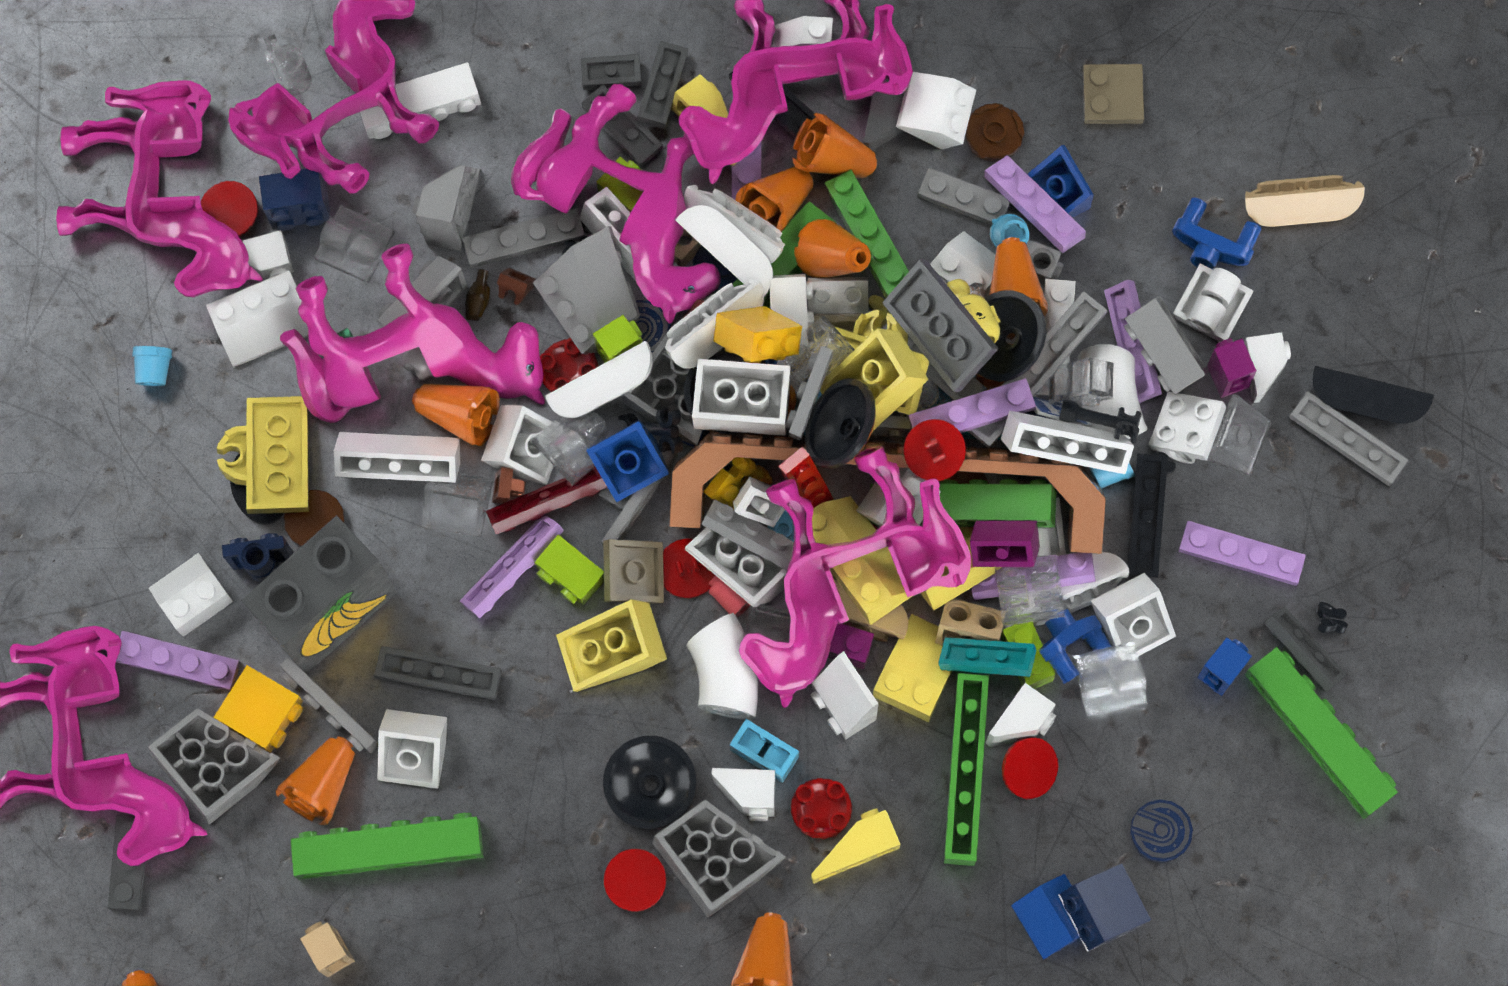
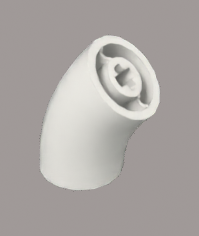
(1123, 383)
(725, 680)

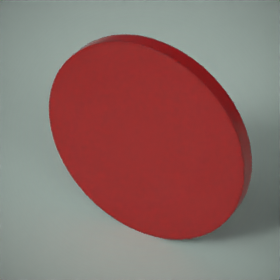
(232, 205)
(934, 449)
(683, 573)
(1030, 767)
(635, 880)

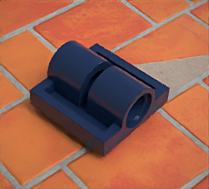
(245, 554)

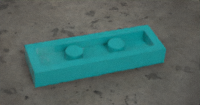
(987, 657)

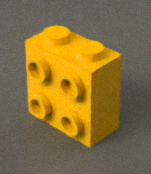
(757, 334)
(259, 709)

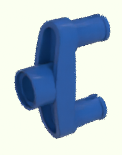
(1211, 247)
(1065, 632)

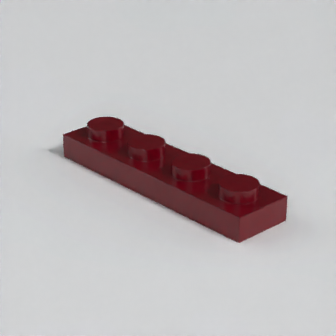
(543, 500)

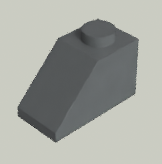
(882, 119)

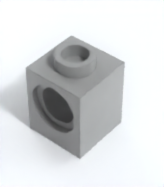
(1051, 256)

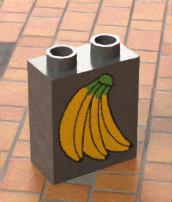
(320, 594)

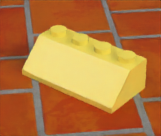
(869, 579)

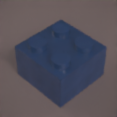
(294, 200)

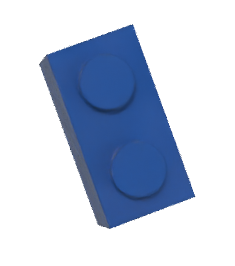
(1224, 665)

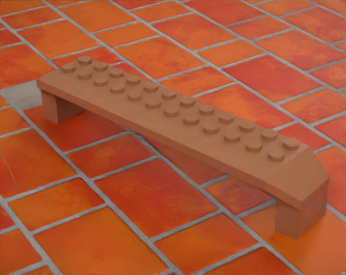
(717, 450)

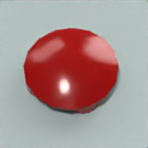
(565, 363)
(821, 808)

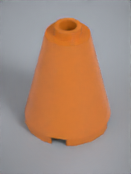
(831, 150)
(777, 195)
(830, 250)
(1016, 272)
(459, 409)
(318, 781)
(766, 955)

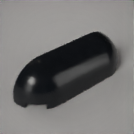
(1370, 396)

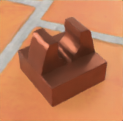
(515, 281)
(506, 486)

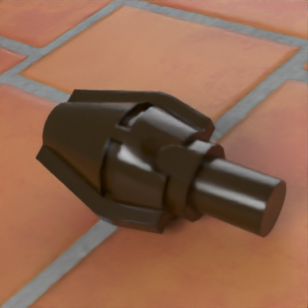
(478, 296)

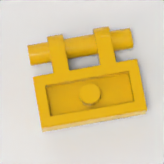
(728, 483)

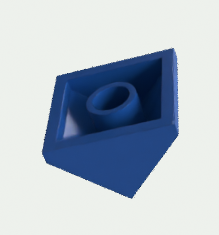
(1063, 182)
(628, 460)
(1046, 917)

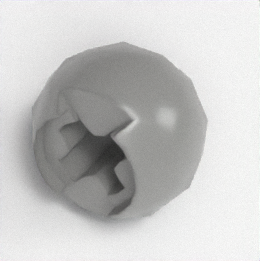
(415, 361)

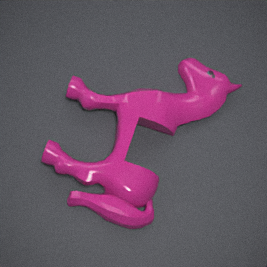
(366, 68)
(761, 72)
(164, 130)
(651, 225)
(442, 334)
(811, 589)
(108, 783)

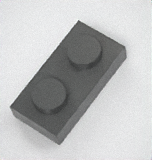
(610, 71)

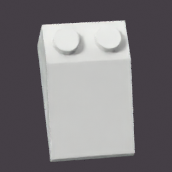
(844, 697)

